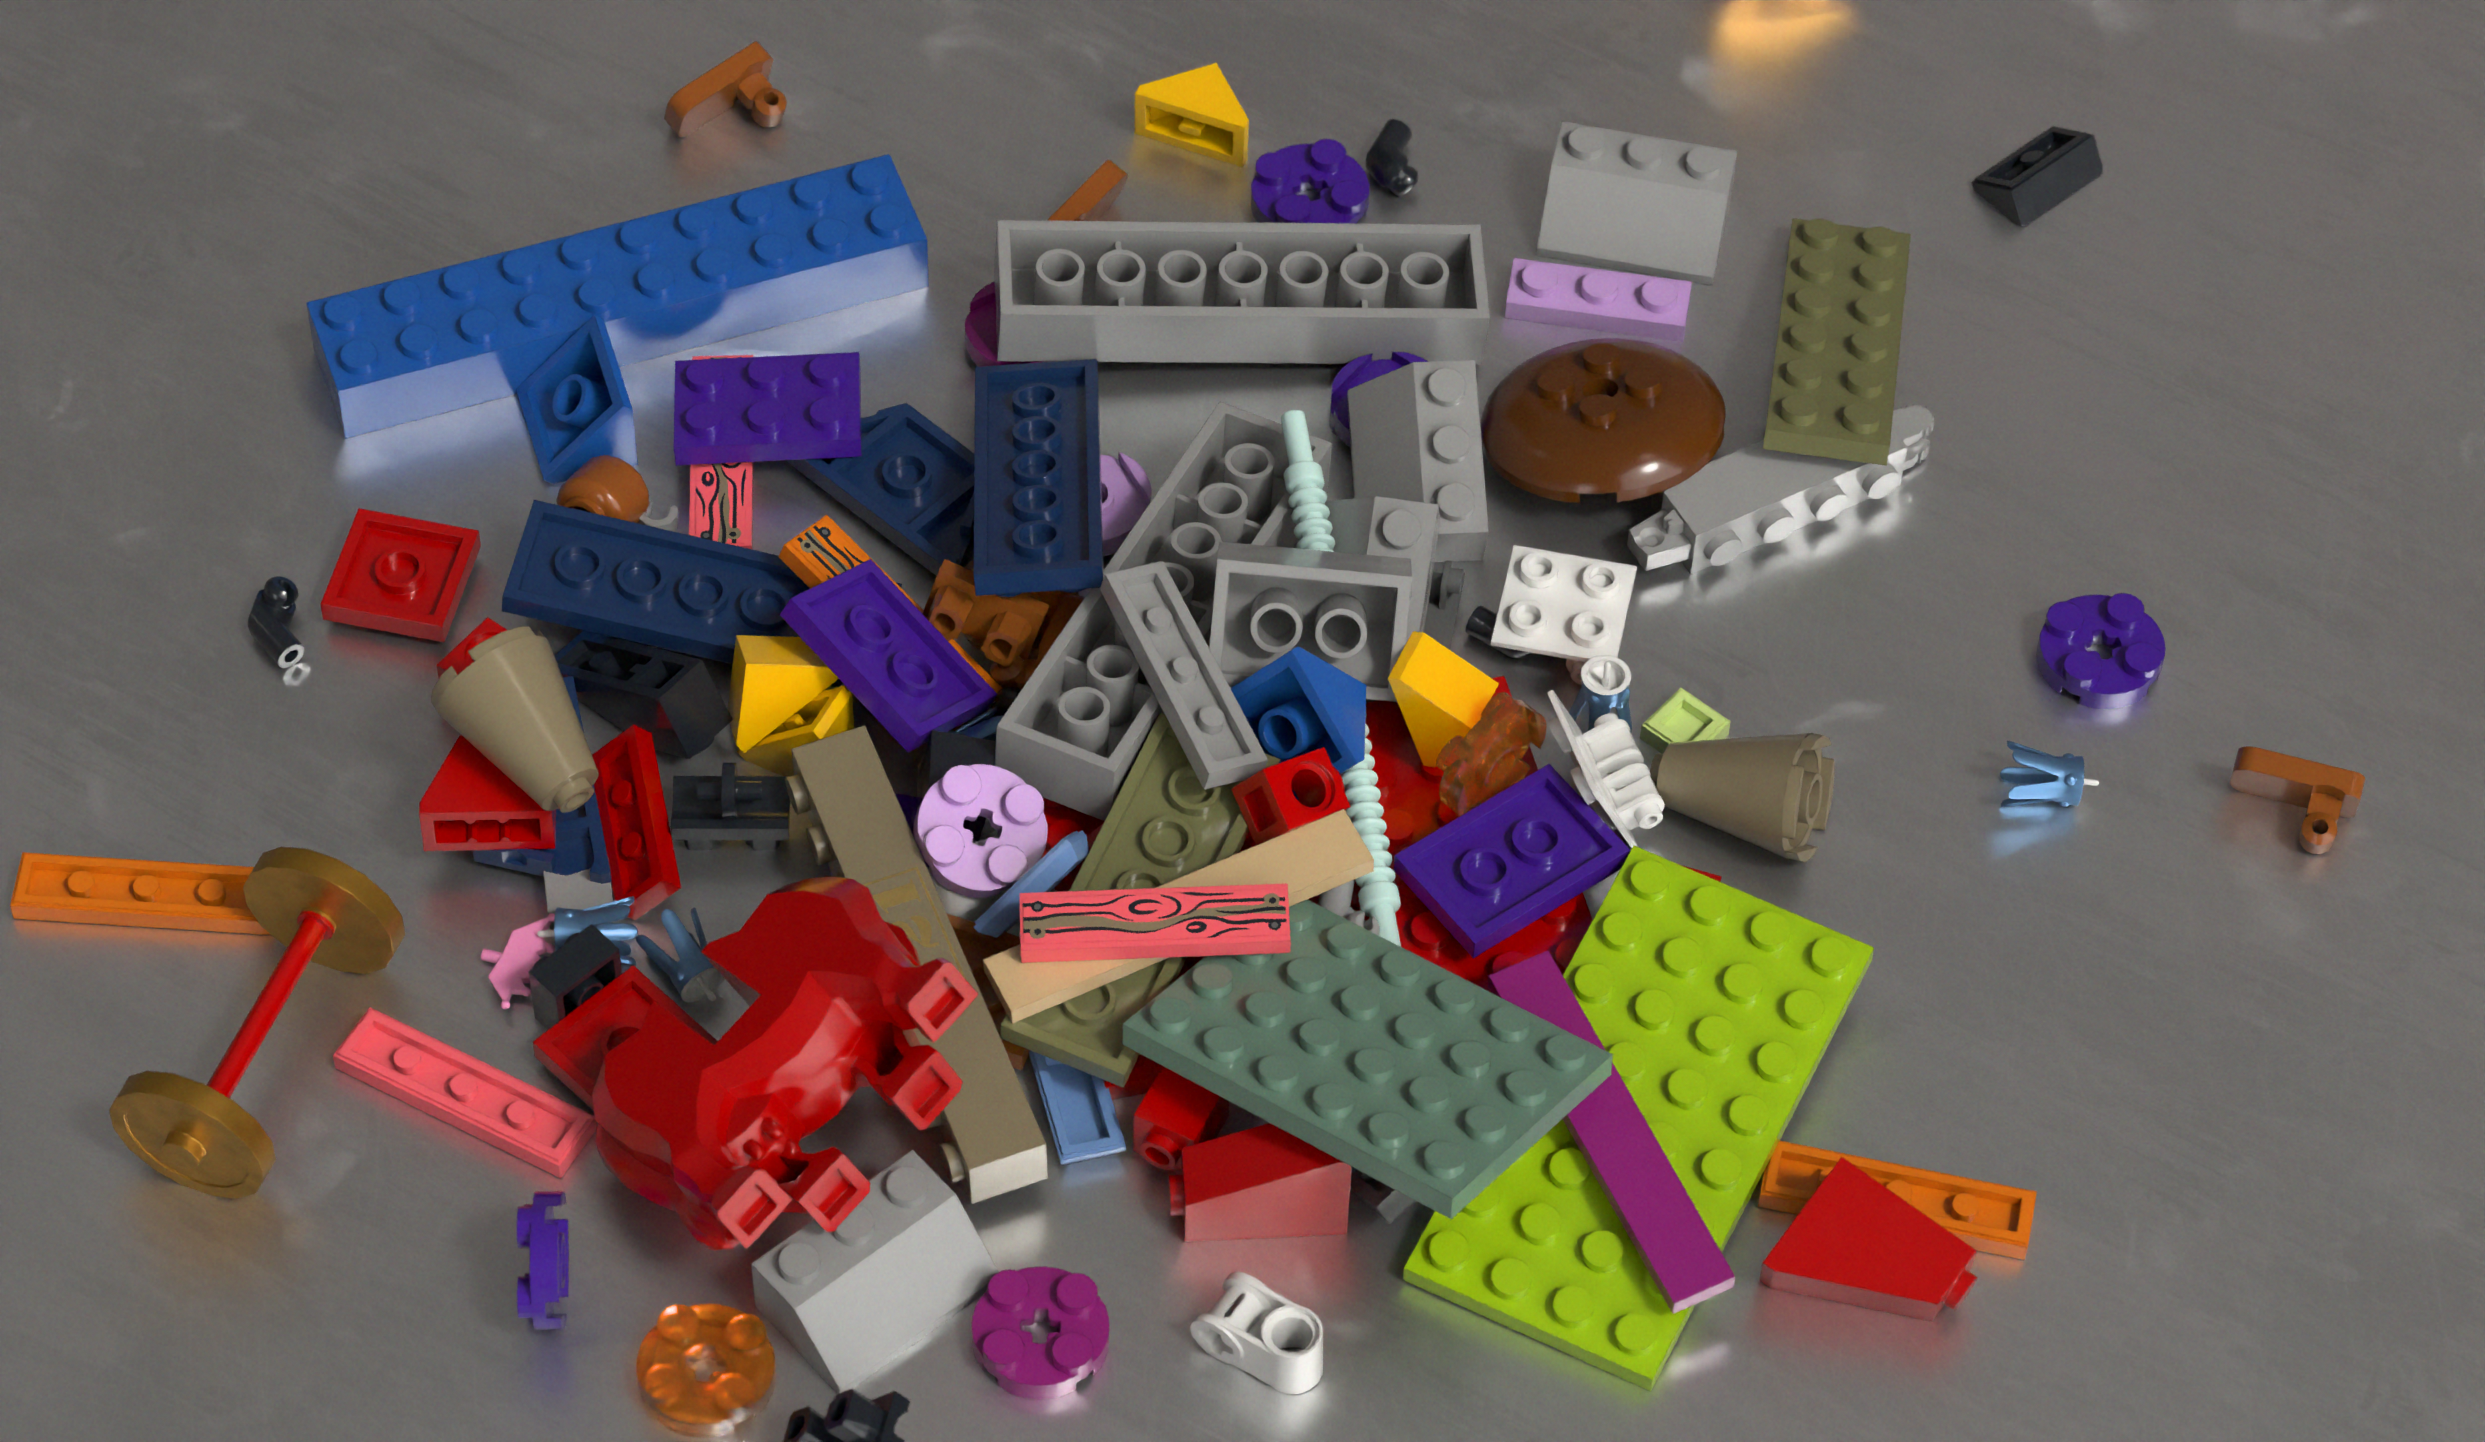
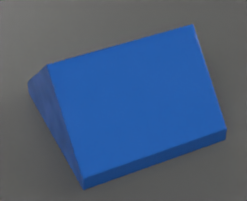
(578, 405)
(1305, 706)

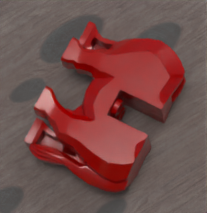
(826, 1015)

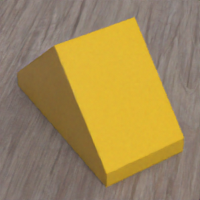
(1195, 114)
(771, 683)
(1437, 694)
(820, 718)

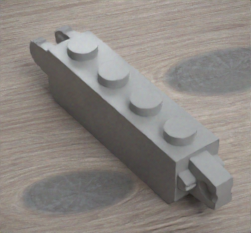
(1766, 495)

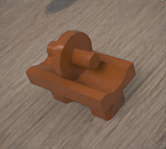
(1003, 623)

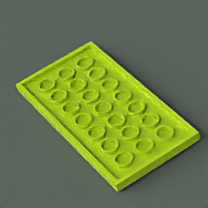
(1716, 1034)

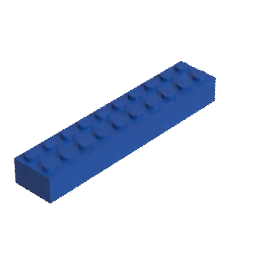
(654, 280)

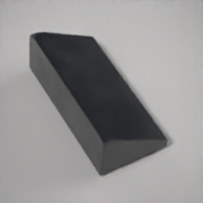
(2040, 174)

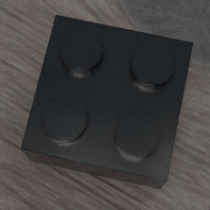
(572, 975)

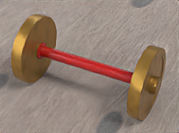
(321, 916)

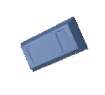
(1040, 878)
(1077, 1111)

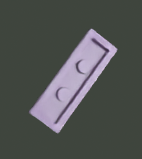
(1598, 299)

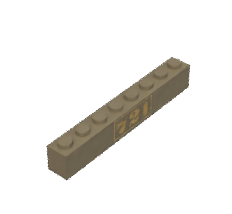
(865, 837)

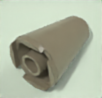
(521, 717)
(1752, 788)

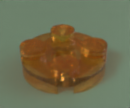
(1489, 754)
(706, 1333)

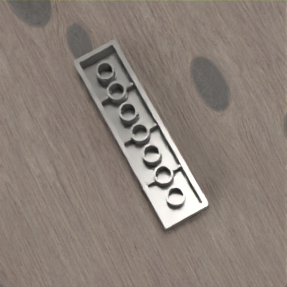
(1238, 291)
(1088, 699)

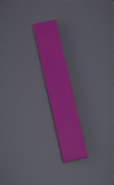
(1625, 1153)

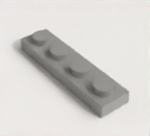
(1183, 674)

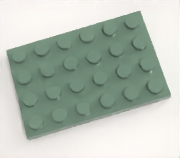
(1372, 1056)

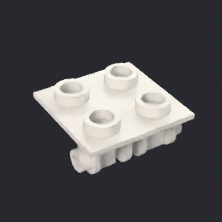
(1563, 606)
(1609, 771)

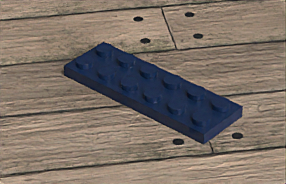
(1037, 478)
(647, 583)

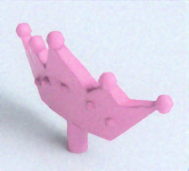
(517, 960)

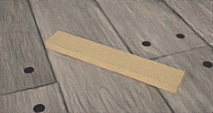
(1306, 858)

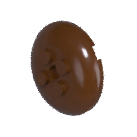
(1602, 420)

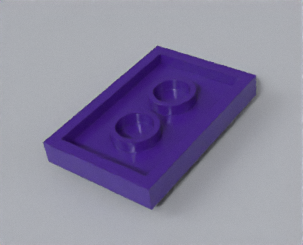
(767, 408)
(888, 654)
(1511, 860)

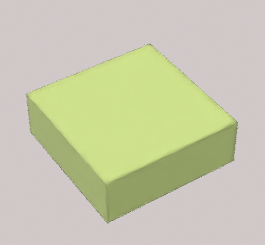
(1683, 720)

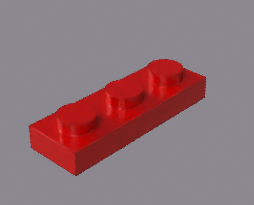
(635, 821)

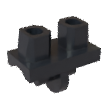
(730, 809)
(849, 1419)

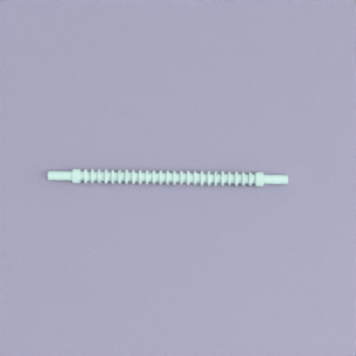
(1310, 514)

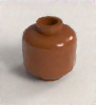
(606, 488)

